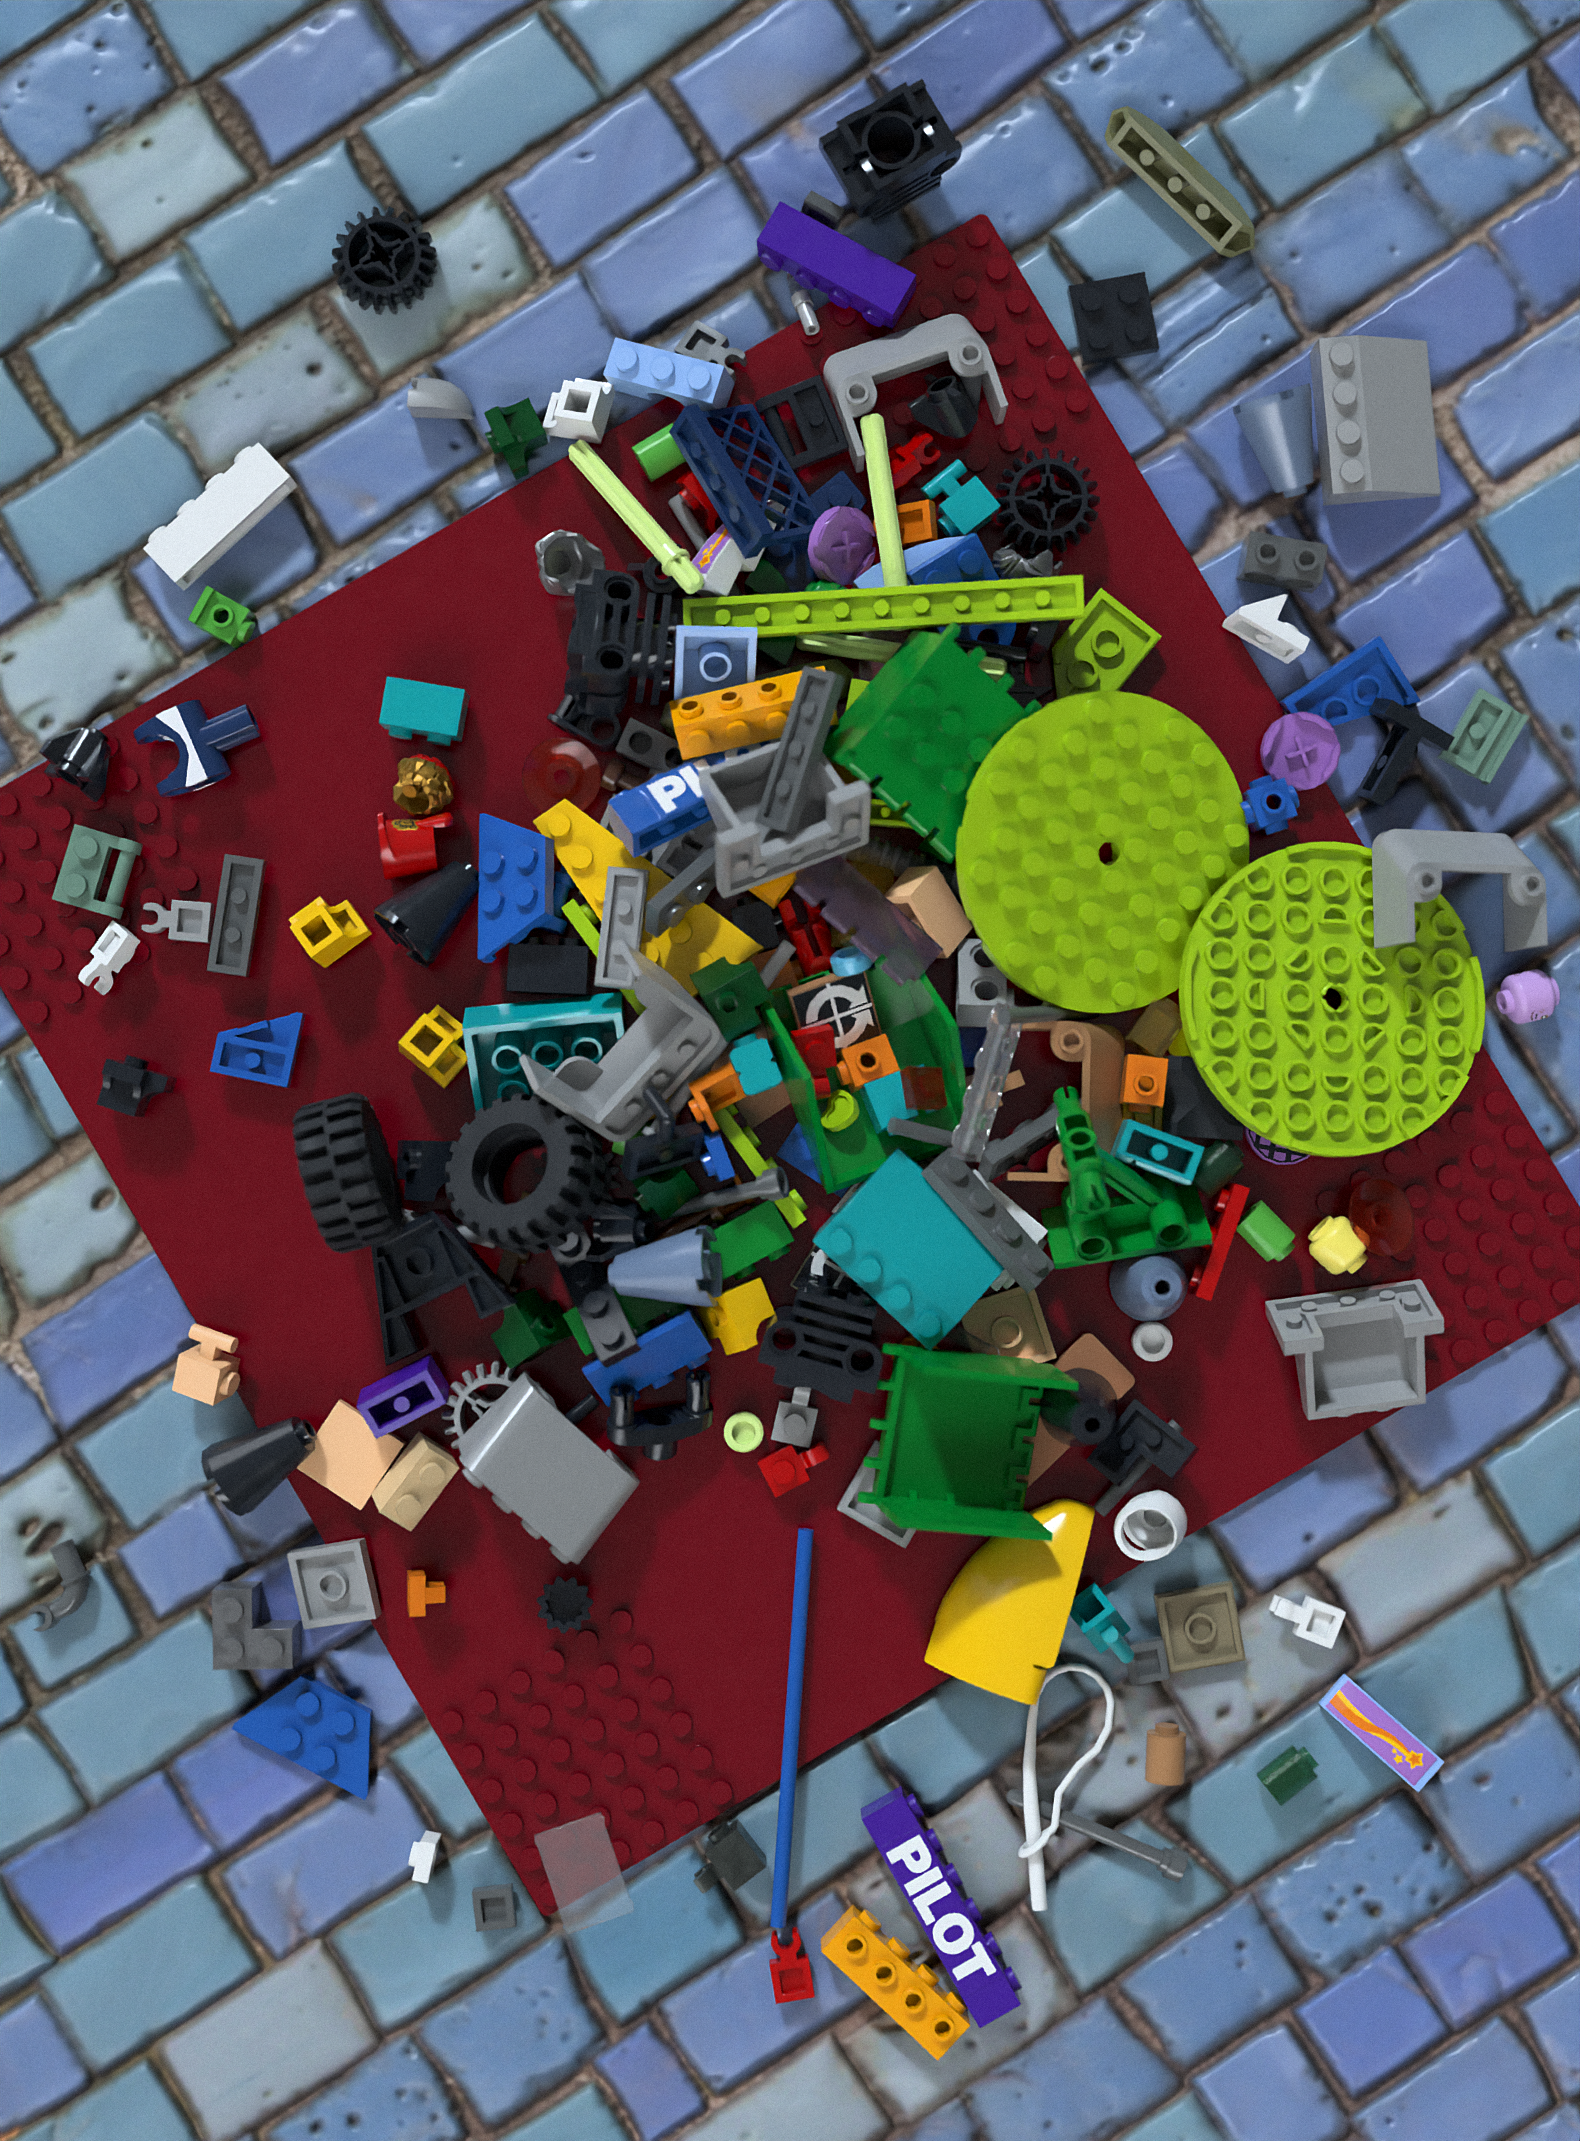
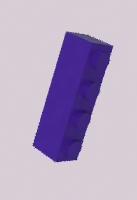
(835, 266)

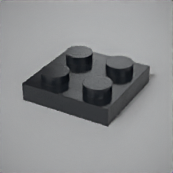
(1113, 319)

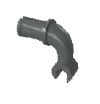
(74, 1583)

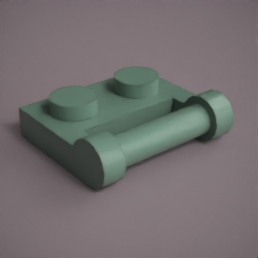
(86, 867)

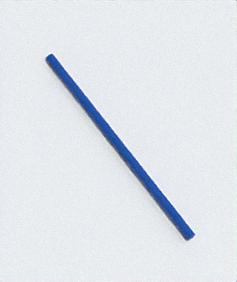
(791, 1728)

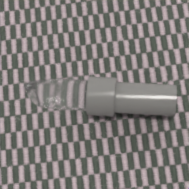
(803, 306)

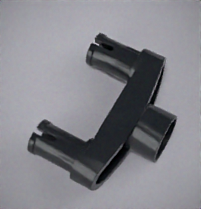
(663, 1426)

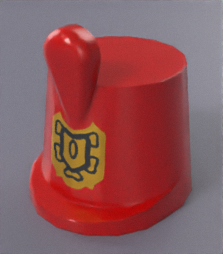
(409, 845)

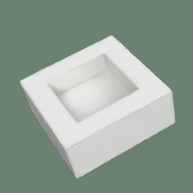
(424, 1856)

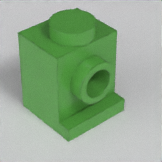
(208, 611)

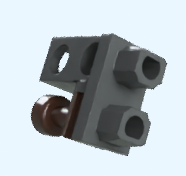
(646, 748)

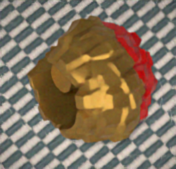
(423, 785)

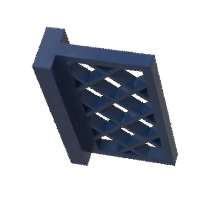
(729, 485)

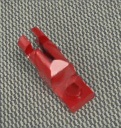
(809, 938)

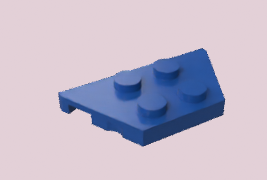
(513, 882)
(317, 1731)

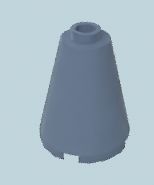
(1281, 437)
(671, 1269)
(1134, 1281)

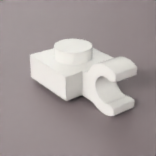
(110, 953)
(1313, 1620)

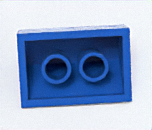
(664, 1349)

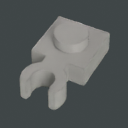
(186, 920)

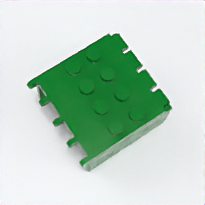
(926, 733)
(958, 1441)

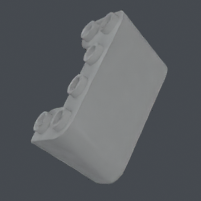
(546, 1470)

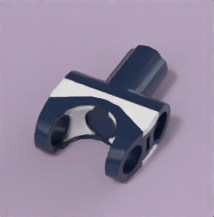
(199, 743)

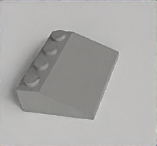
(1374, 419)

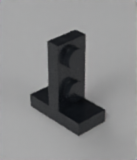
(1398, 749)

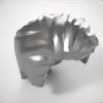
(567, 560)
(1012, 566)

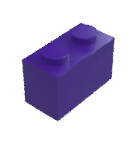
(403, 1396)

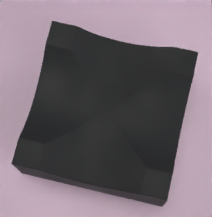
(1191, 1106)

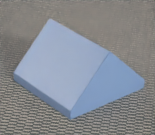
(713, 658)

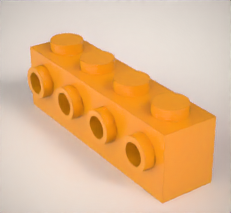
(735, 715)
(895, 1981)

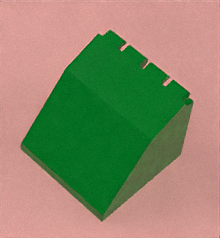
(918, 1033)

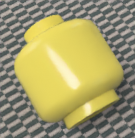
(1336, 1246)

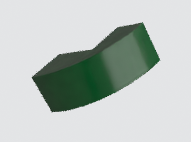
(768, 580)

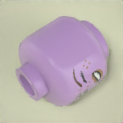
(1528, 996)

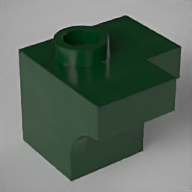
(515, 434)
(731, 995)
(665, 1191)
(530, 1329)

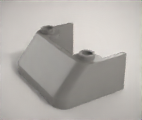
(855, 371)
(1410, 869)
(654, 1052)

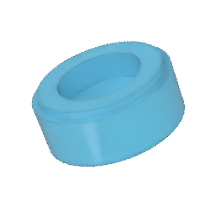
(849, 961)

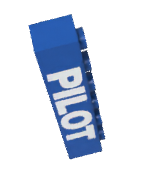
(667, 803)

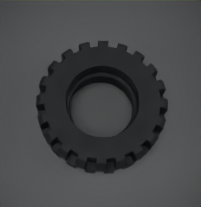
(488, 1151)
(347, 1172)

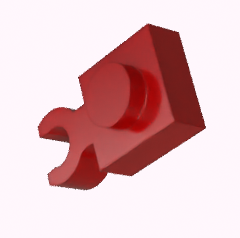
(790, 1972)

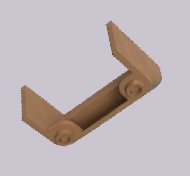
(1102, 1058)

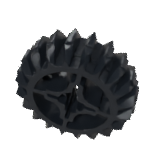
(398, 252)
(1061, 500)

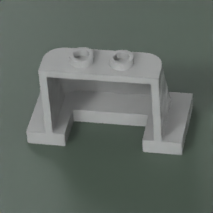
(753, 854)
(1358, 1346)

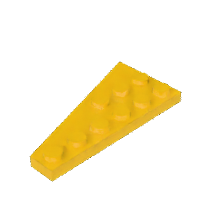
(694, 943)

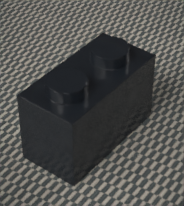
(549, 968)

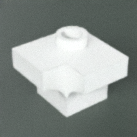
(579, 410)

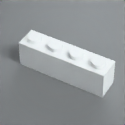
(219, 515)

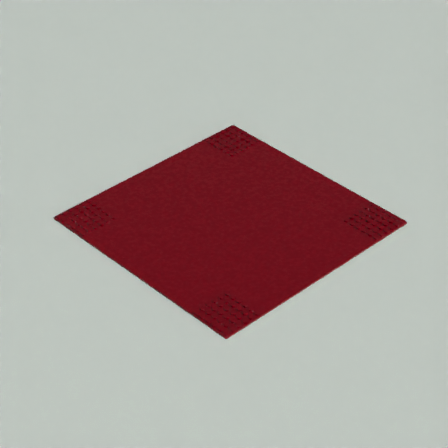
(682, 1671)

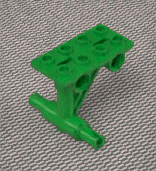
(1097, 1228)

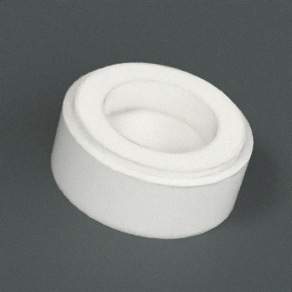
(1151, 1341)

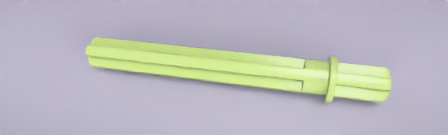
(883, 501)
(673, 559)
(876, 650)

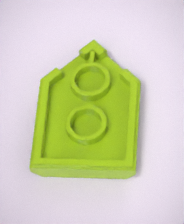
(1101, 648)

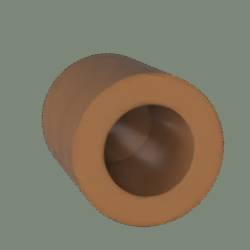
(1165, 1755)

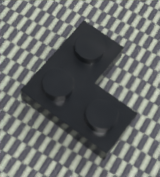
(1141, 1435)

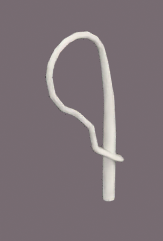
(1035, 1837)

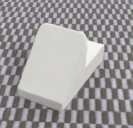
(1260, 627)

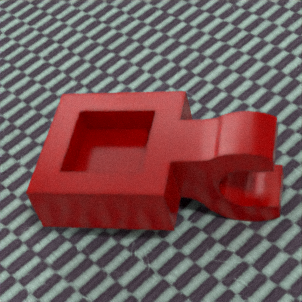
(906, 459)
(695, 497)
(817, 1052)
(787, 1468)

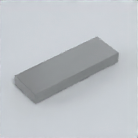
(621, 922)

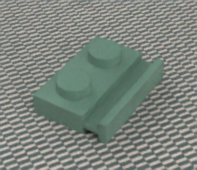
(1483, 736)

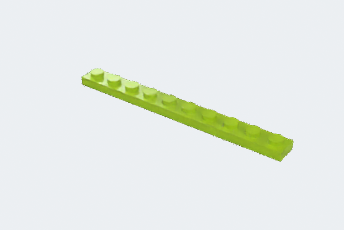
(894, 607)
(743, 1139)

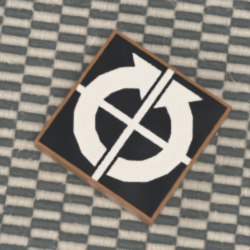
(840, 1002)

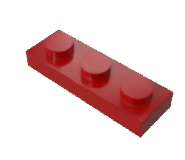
(1229, 1205)

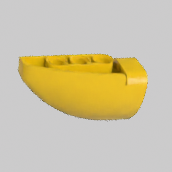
(1013, 1605)

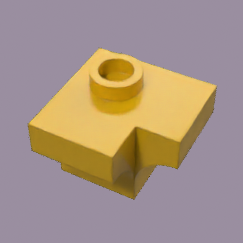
(328, 930)
(434, 1047)
(737, 1315)

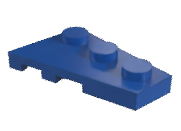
(1352, 685)

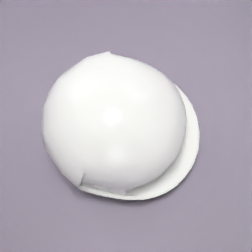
(1152, 1522)

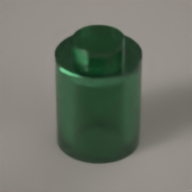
(1217, 1167)
(1288, 1774)

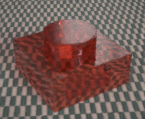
(923, 1088)

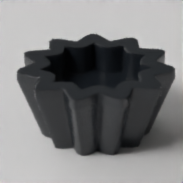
(564, 1604)

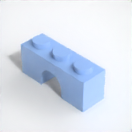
(650, 370)

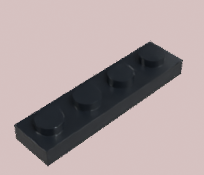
(595, 1300)

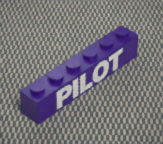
(941, 1907)

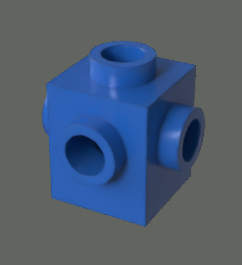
(1257, 812)

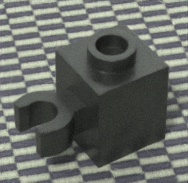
(732, 1856)

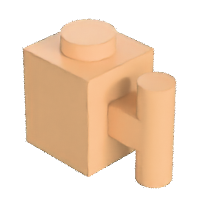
(205, 1370)

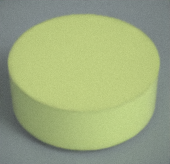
(743, 1431)

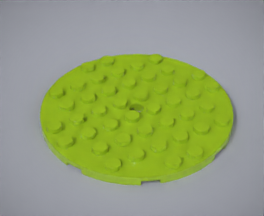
(1033, 835)
(1275, 1047)

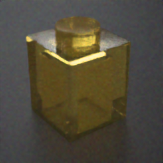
(1155, 1027)

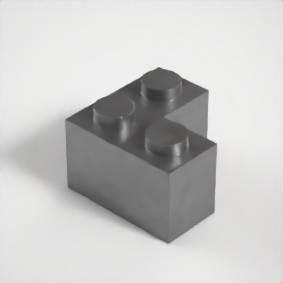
(242, 1636)

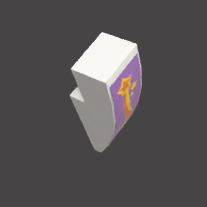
(722, 560)

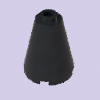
(429, 911)
(1081, 1415)
(257, 1462)

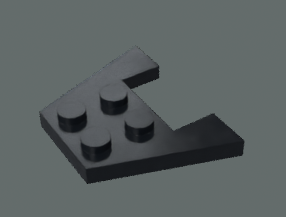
(422, 1266)

